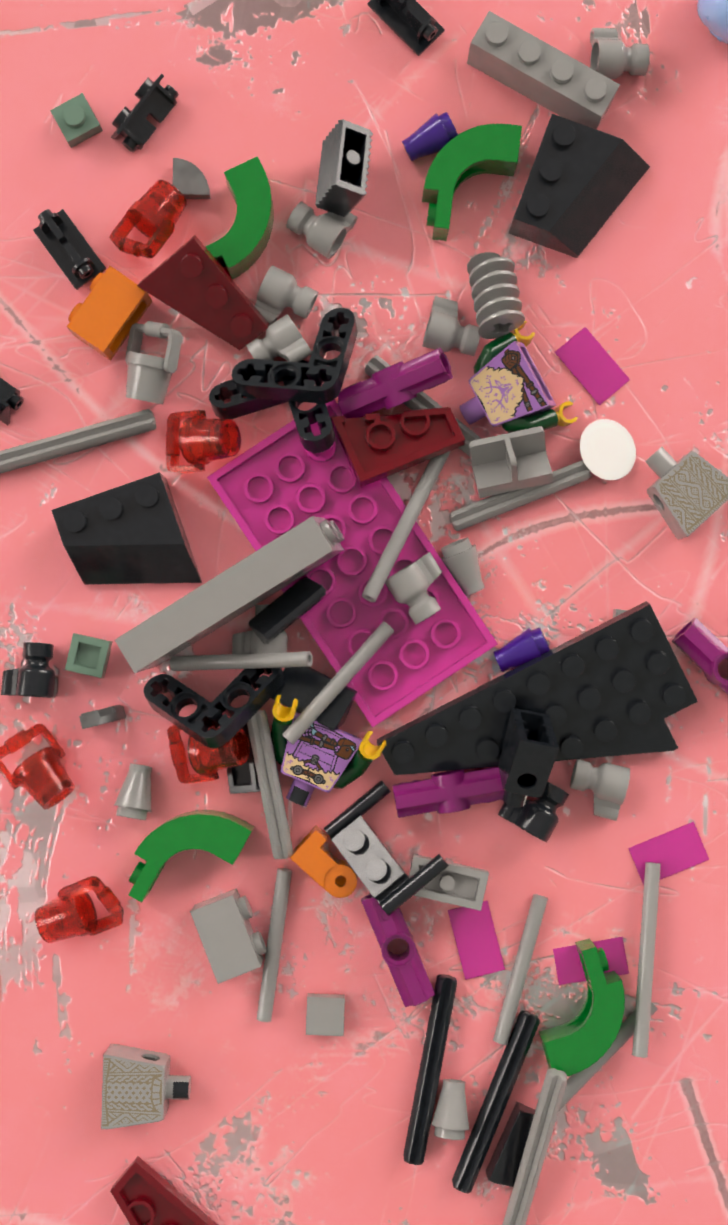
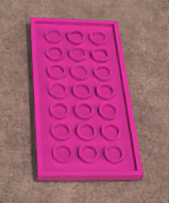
(284, 485)

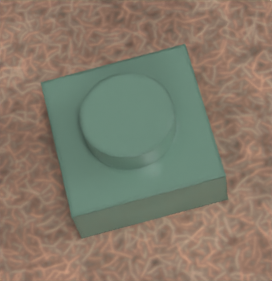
(76, 120)
(88, 655)

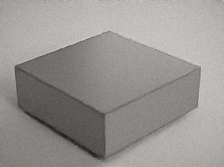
(325, 1014)

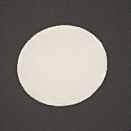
(607, 449)

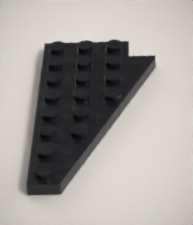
(599, 689)

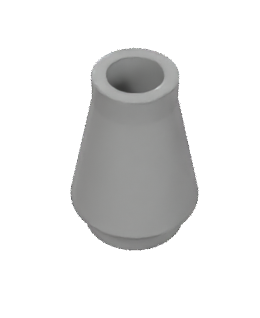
(463, 564)
(135, 793)
(451, 1111)

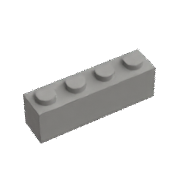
(541, 72)

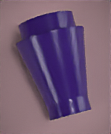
(430, 137)
(522, 649)

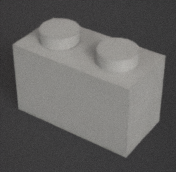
(228, 935)

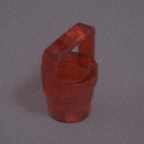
(153, 216)
(199, 440)
(203, 759)
(41, 772)
(75, 914)

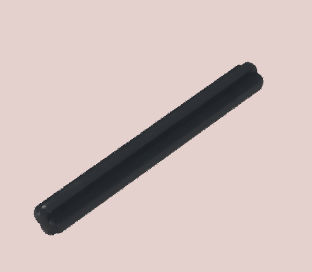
(430, 1069)
(495, 1101)

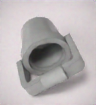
(148, 374)

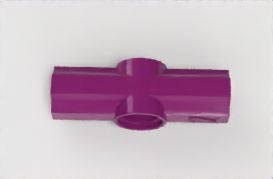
(395, 384)
(704, 650)
(448, 792)
(407, 967)

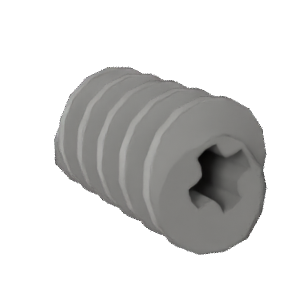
(494, 294)

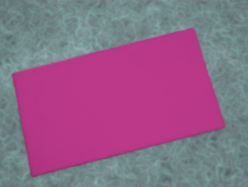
(592, 365)
(673, 850)
(476, 941)
(569, 965)

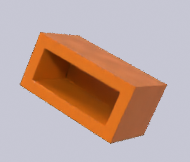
(108, 312)

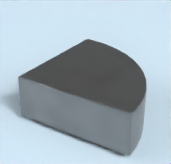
(190, 180)
(102, 716)

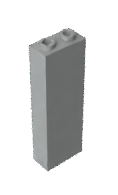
(231, 593)

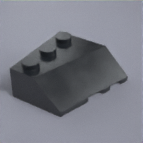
(574, 186)
(128, 536)

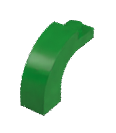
(471, 153)
(253, 219)
(199, 829)
(593, 1030)

